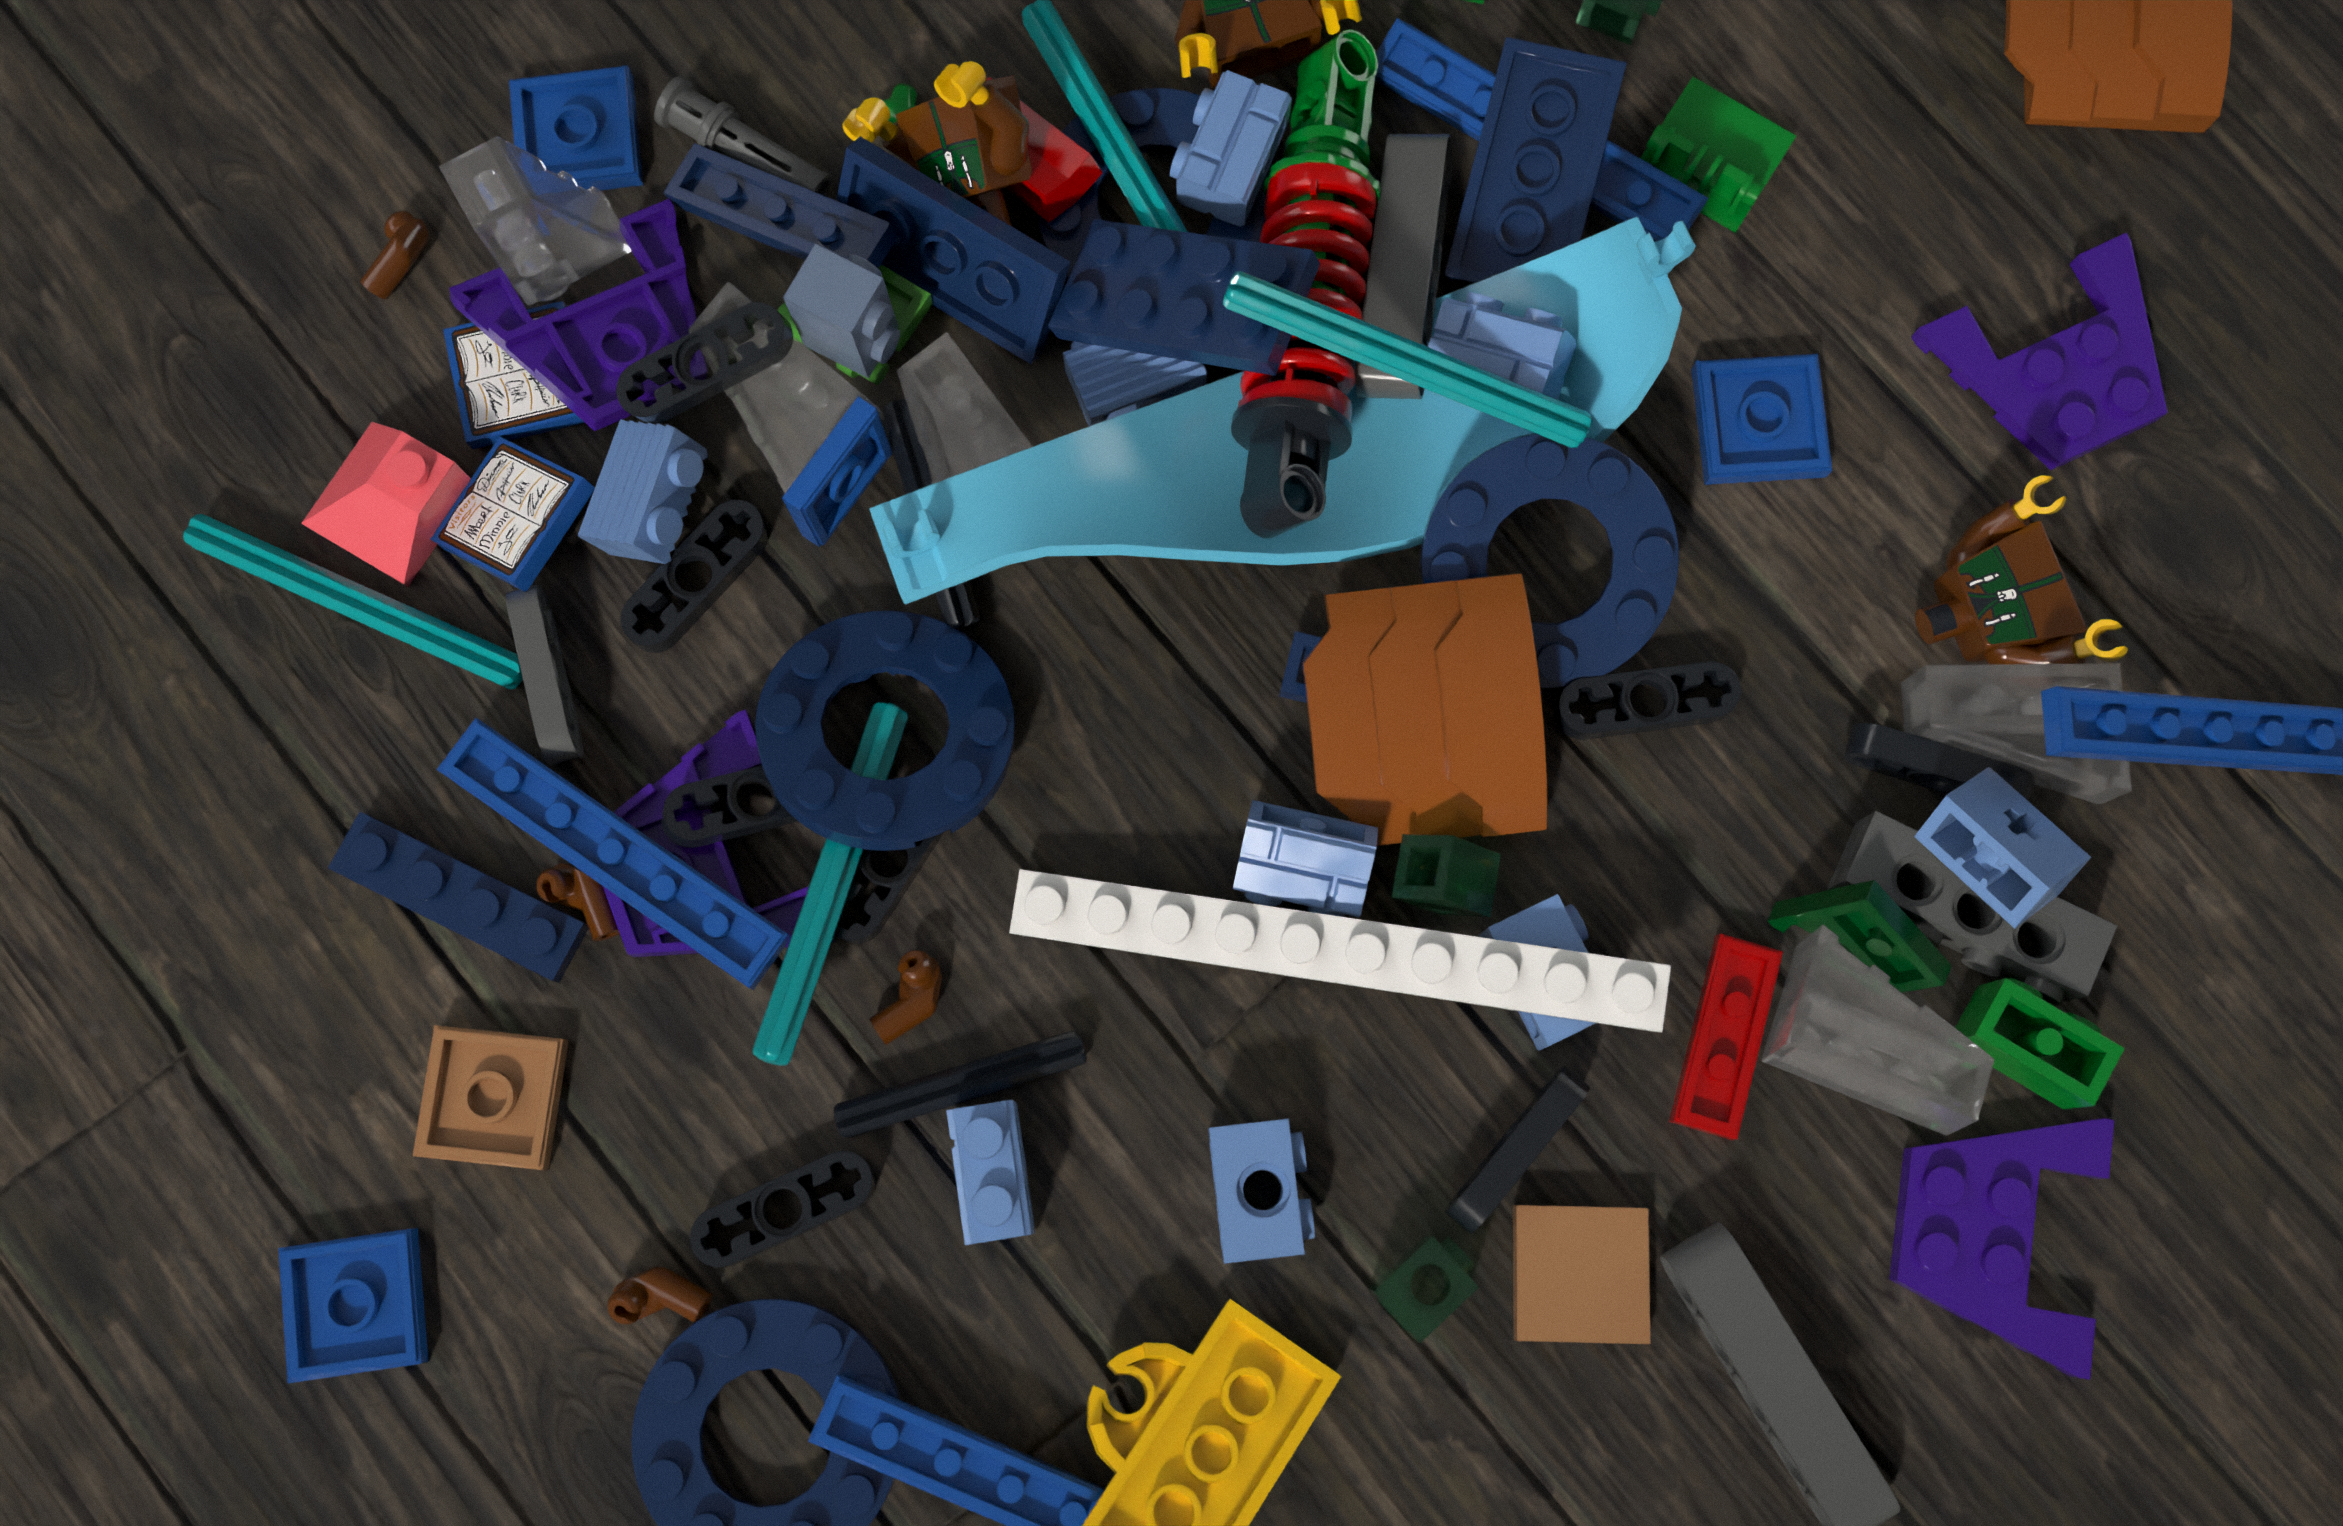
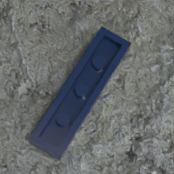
(774, 209)
(459, 897)

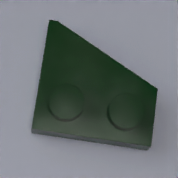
(1871, 930)

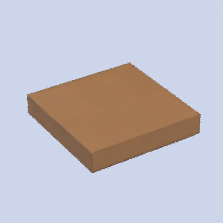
(491, 1098)
(1581, 1274)

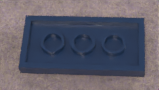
(1534, 158)
(958, 251)
(1166, 295)

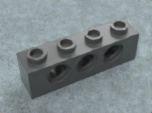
(2067, 937)

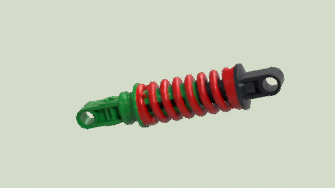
(1320, 203)

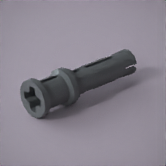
(719, 126)

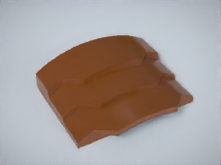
(2121, 61)
(1430, 709)

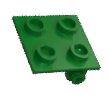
(1718, 151)

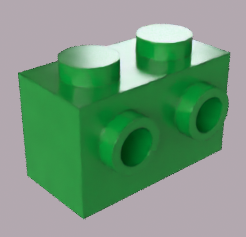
(2039, 1044)

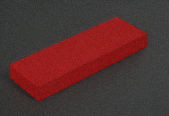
(1726, 1037)

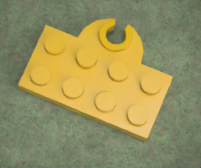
(1209, 1425)

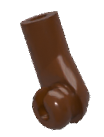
(406, 242)
(577, 890)
(916, 998)
(655, 1291)

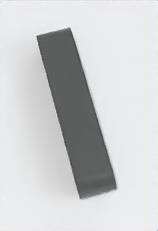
(1406, 250)
(1778, 1380)

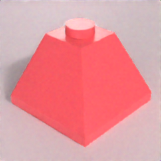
(388, 501)

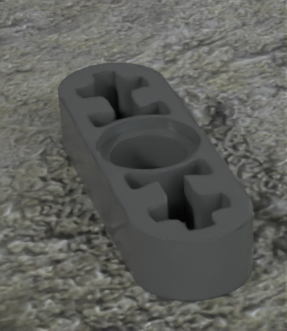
(544, 675)

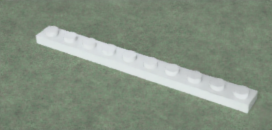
(1342, 950)

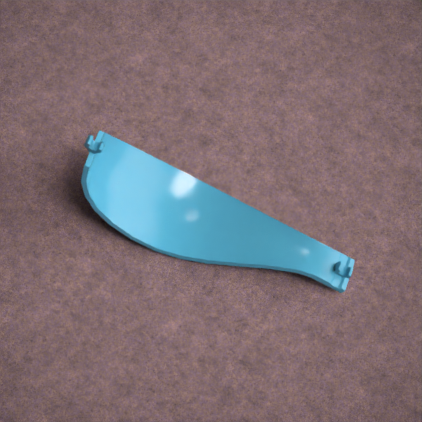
(1175, 476)

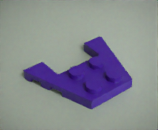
(591, 342)
(2072, 386)
(726, 752)
(1971, 1227)

